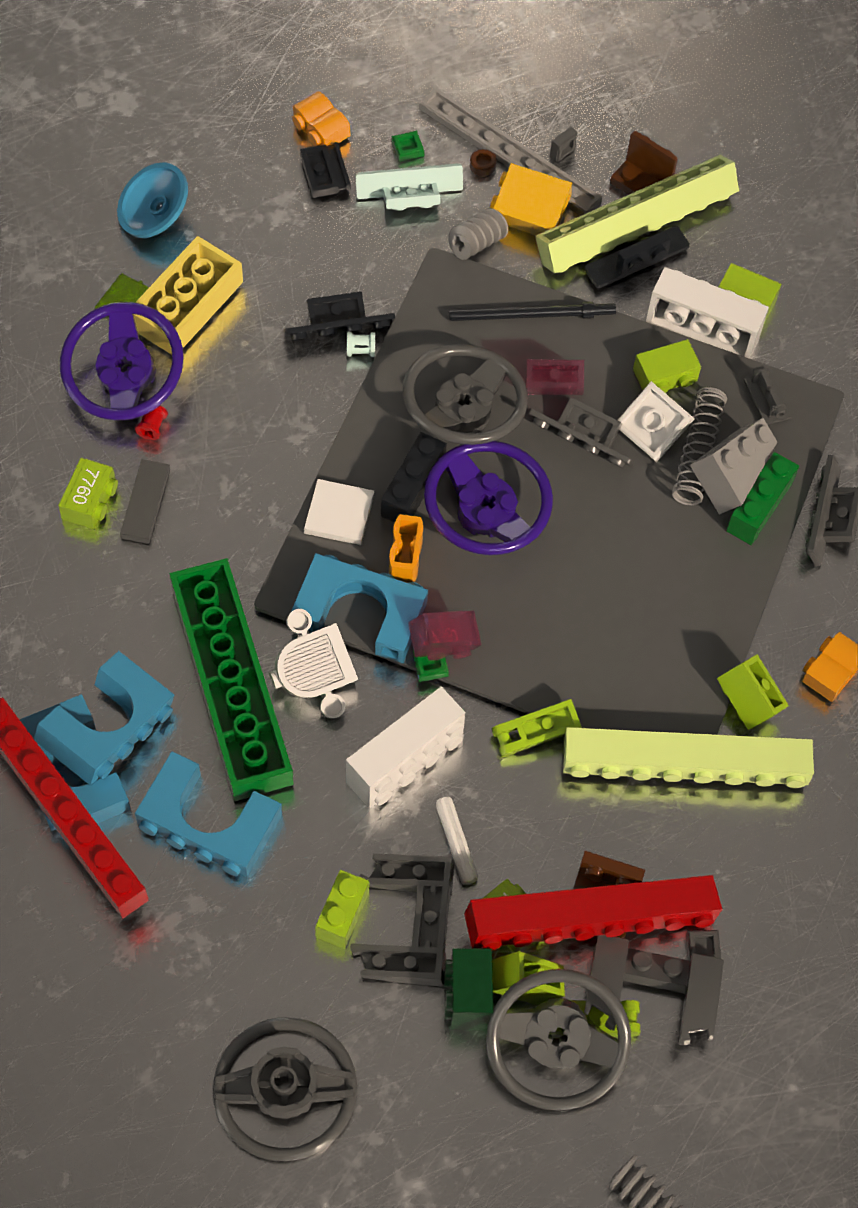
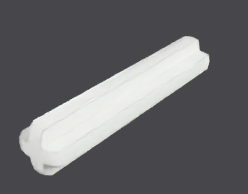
(456, 840)

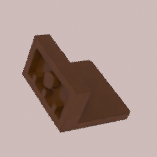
(644, 165)
(603, 871)

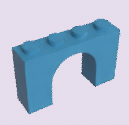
(332, 579)
(94, 752)
(105, 796)
(233, 848)

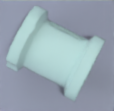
(360, 344)

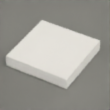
(654, 421)
(339, 512)

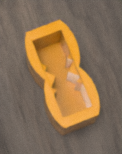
(320, 120)
(406, 548)
(832, 667)

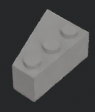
(734, 465)

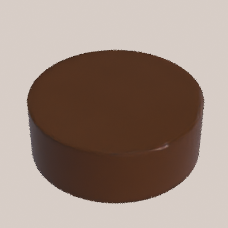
(483, 162)

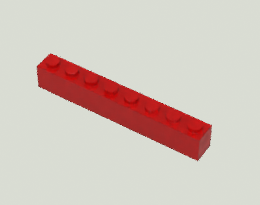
(69, 815)
(592, 912)

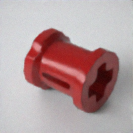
(151, 423)

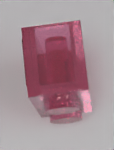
(555, 377)
(444, 634)

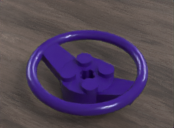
(122, 349)
(478, 490)

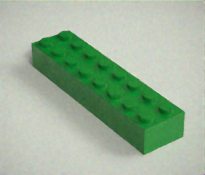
(231, 679)

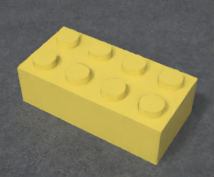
(189, 292)

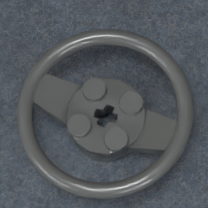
(466, 400)
(578, 1043)
(309, 1085)

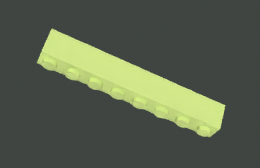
(637, 214)
(688, 757)

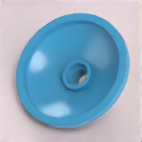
(152, 200)

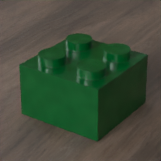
(471, 989)

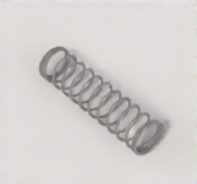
(676, 496)

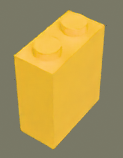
(531, 199)

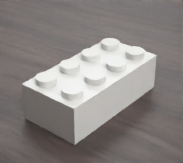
(706, 313)
(405, 748)

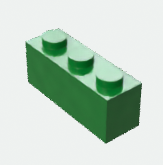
(763, 498)

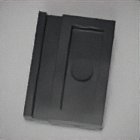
(325, 170)

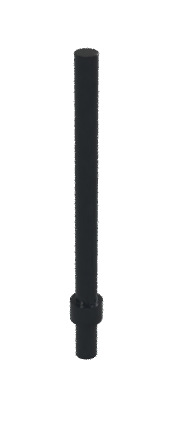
(586, 310)

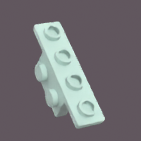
(409, 185)

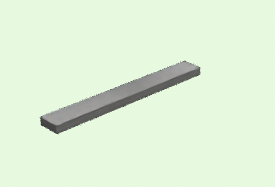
(505, 148)

